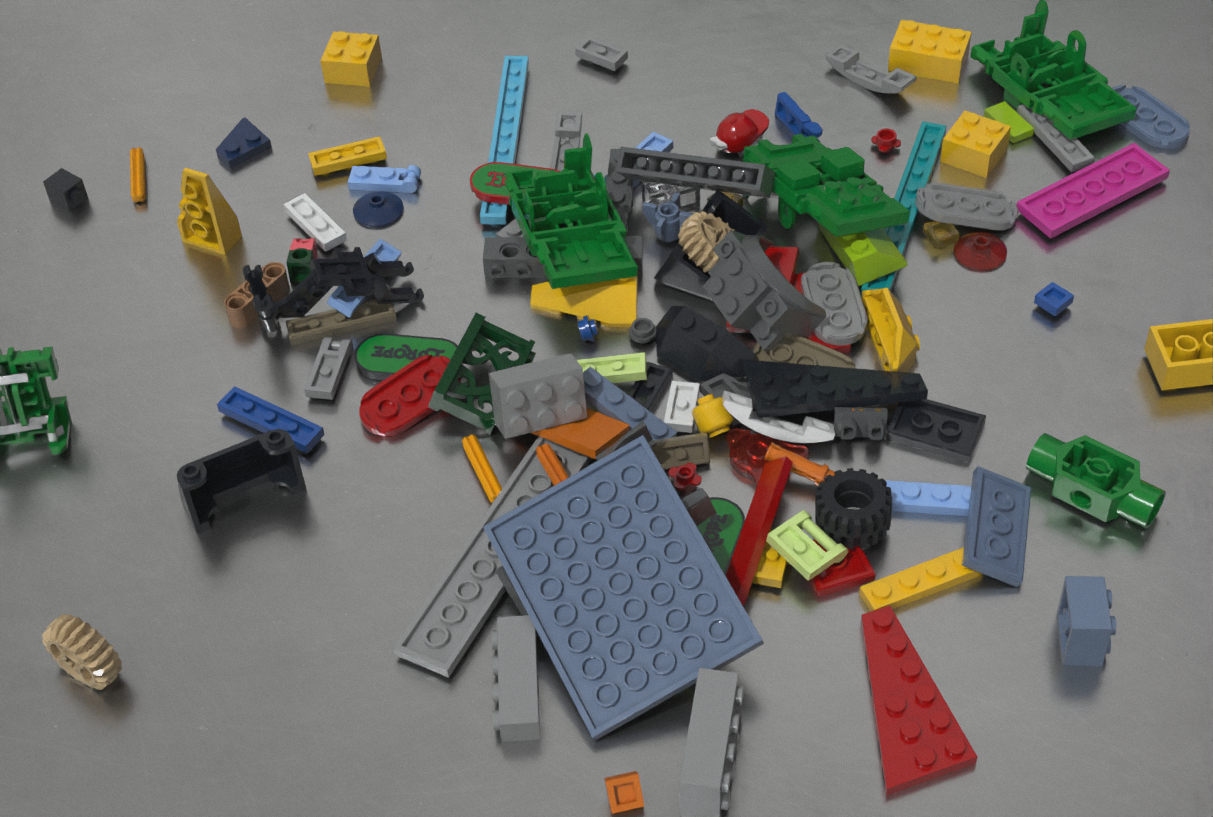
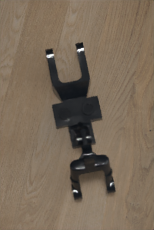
(348, 269)

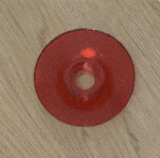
(980, 251)

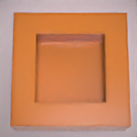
(624, 792)

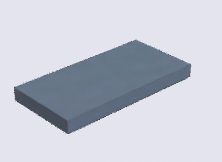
(997, 526)

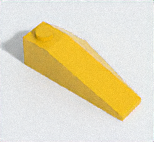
(606, 301)

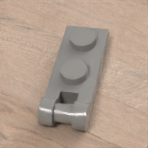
(328, 368)

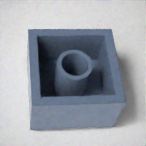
(1085, 621)

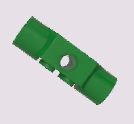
(1096, 479)

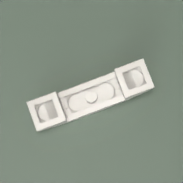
(810, 432)

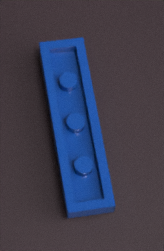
(267, 416)

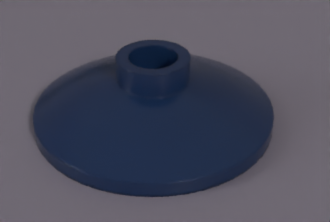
(378, 209)

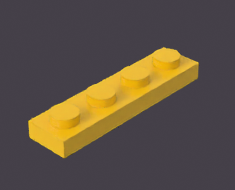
(917, 581)

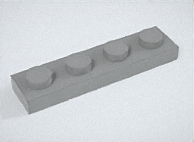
(1069, 152)

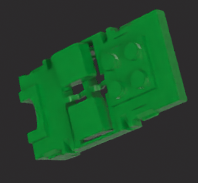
(1076, 92)
(840, 207)
(579, 253)

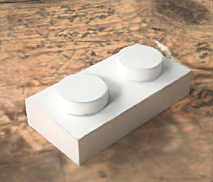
(681, 401)

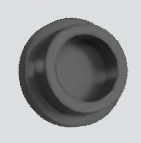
(642, 330)

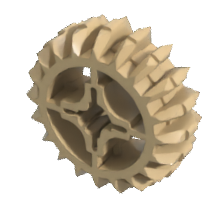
(700, 236)
(82, 651)

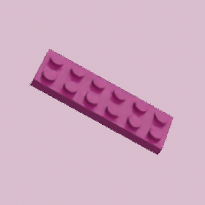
(1092, 190)

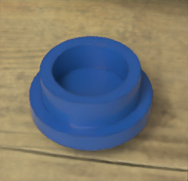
(588, 329)

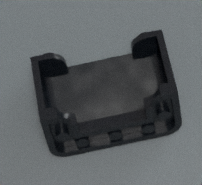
(681, 272)
(237, 469)

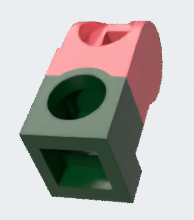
(300, 258)

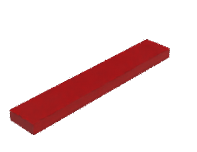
(757, 526)

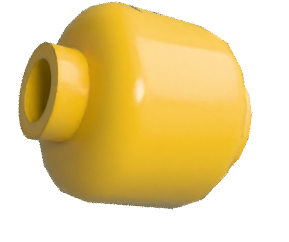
(712, 416)

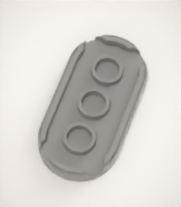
(966, 206)
(839, 295)

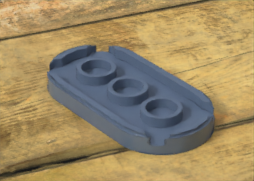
(1154, 120)

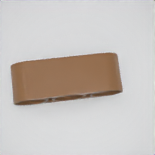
(239, 302)

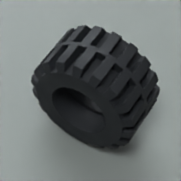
(855, 490)

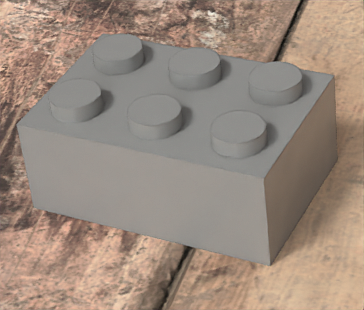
(538, 395)

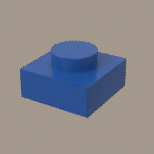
(1053, 299)

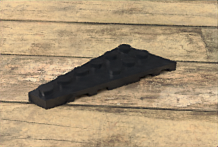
(804, 388)

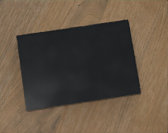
(936, 428)

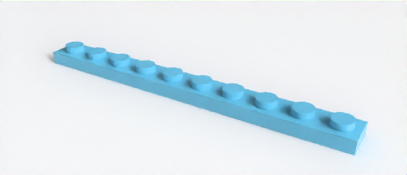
(506, 127)

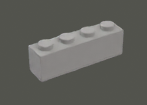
(517, 679)

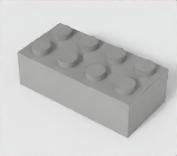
(711, 744)

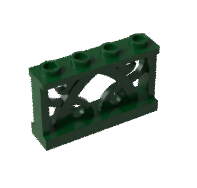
(477, 339)

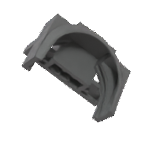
(756, 294)

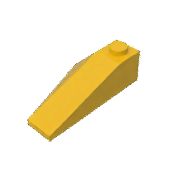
(206, 215)

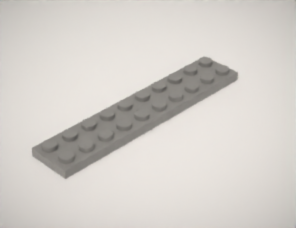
(470, 584)

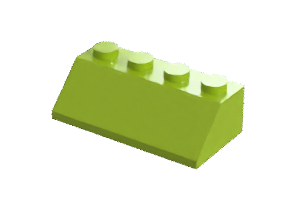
(866, 254)

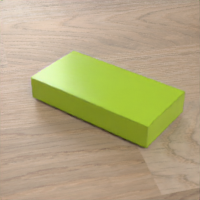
(1007, 115)

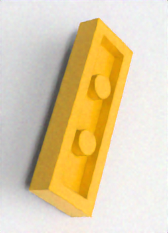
(347, 155)

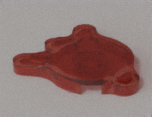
(749, 451)

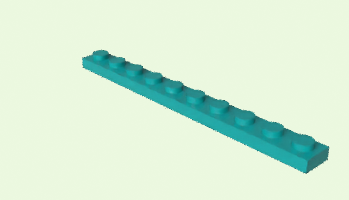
(915, 176)

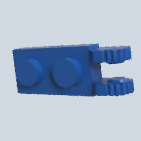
(795, 118)

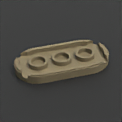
(803, 351)

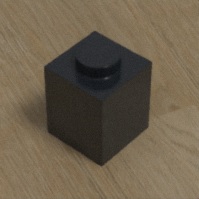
(65, 189)

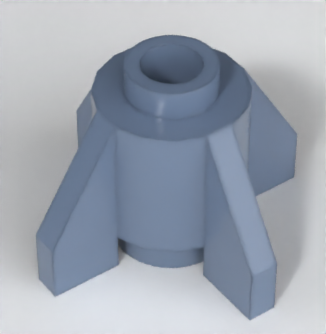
(667, 218)

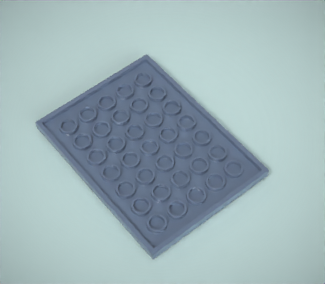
(621, 587)

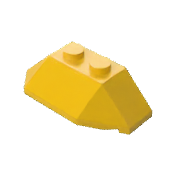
(890, 330)

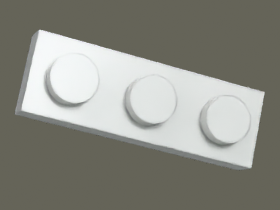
(315, 222)

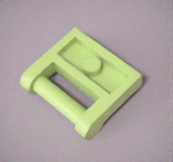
(801, 549)

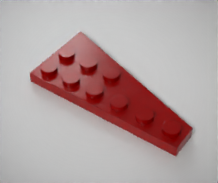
(912, 719)

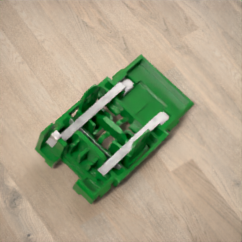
(28, 402)

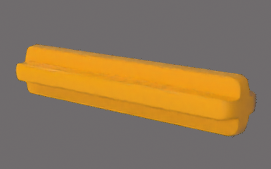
(137, 175)
(482, 467)

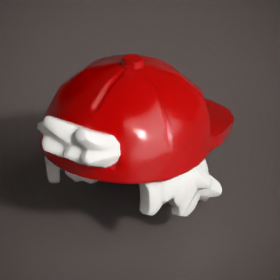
(740, 131)

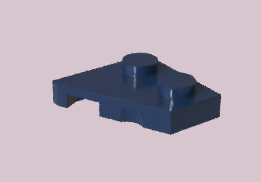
(242, 144)

